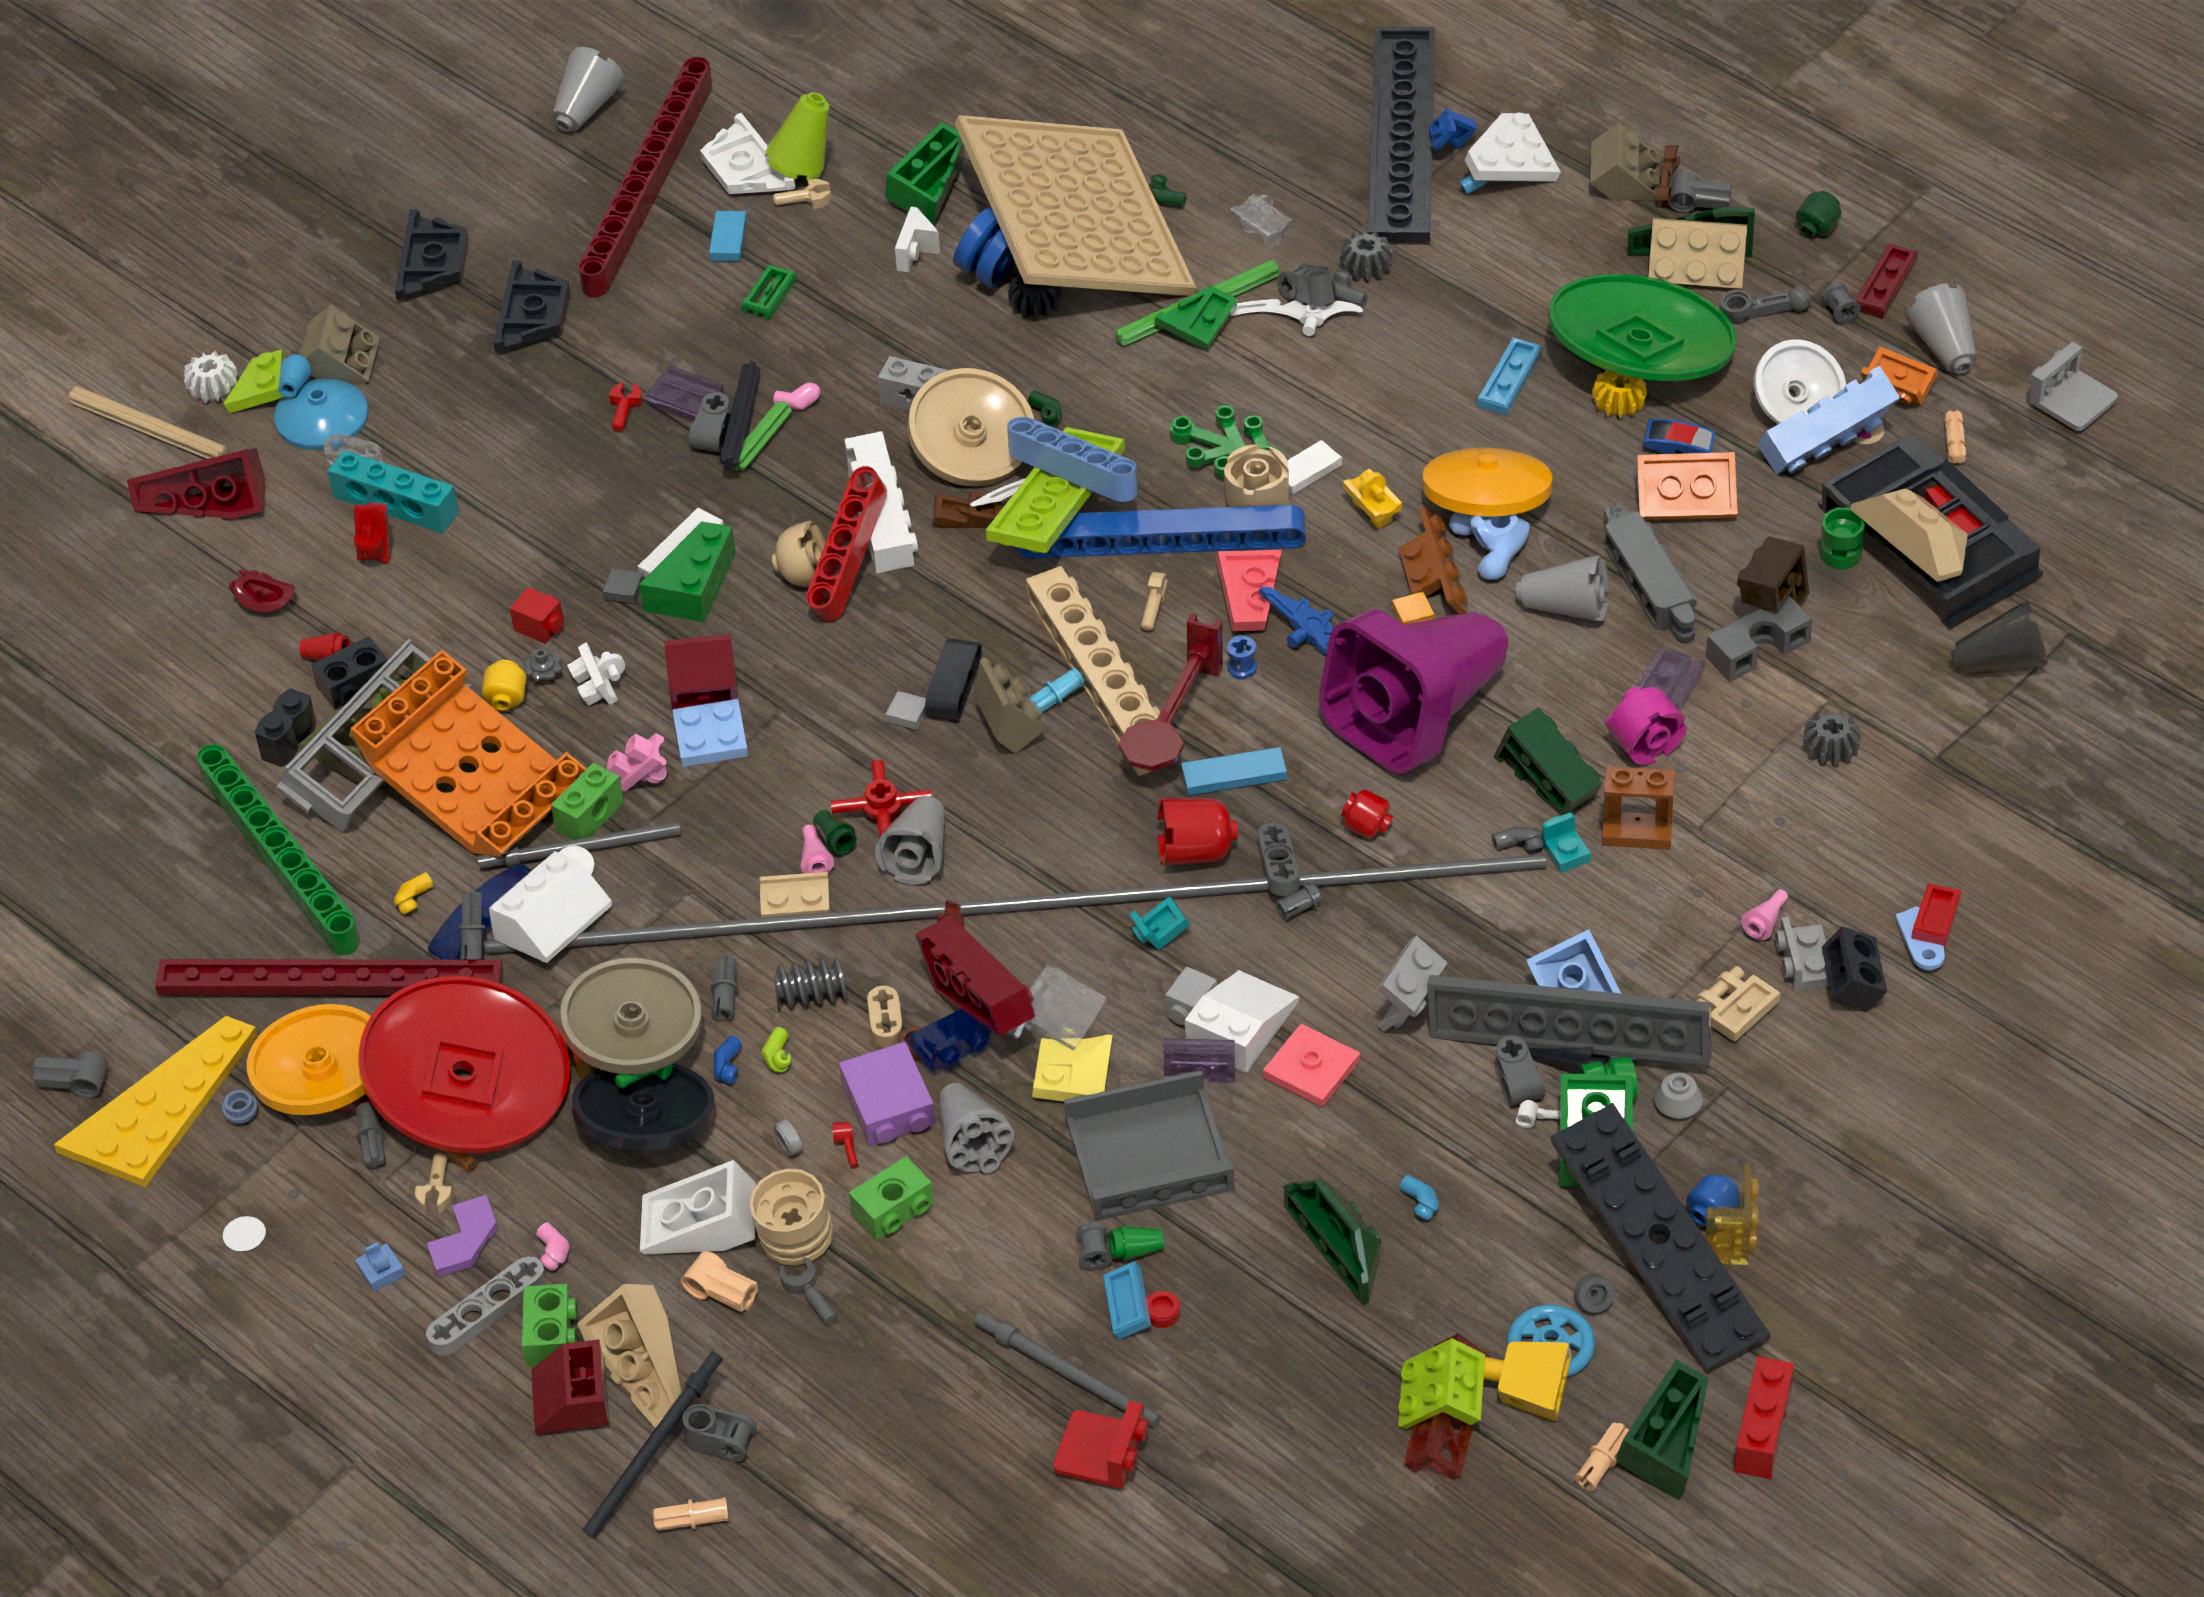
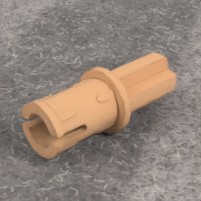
(1601, 1457)
(690, 1514)

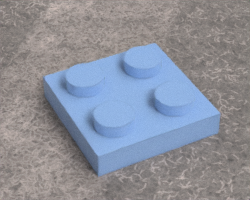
(710, 732)

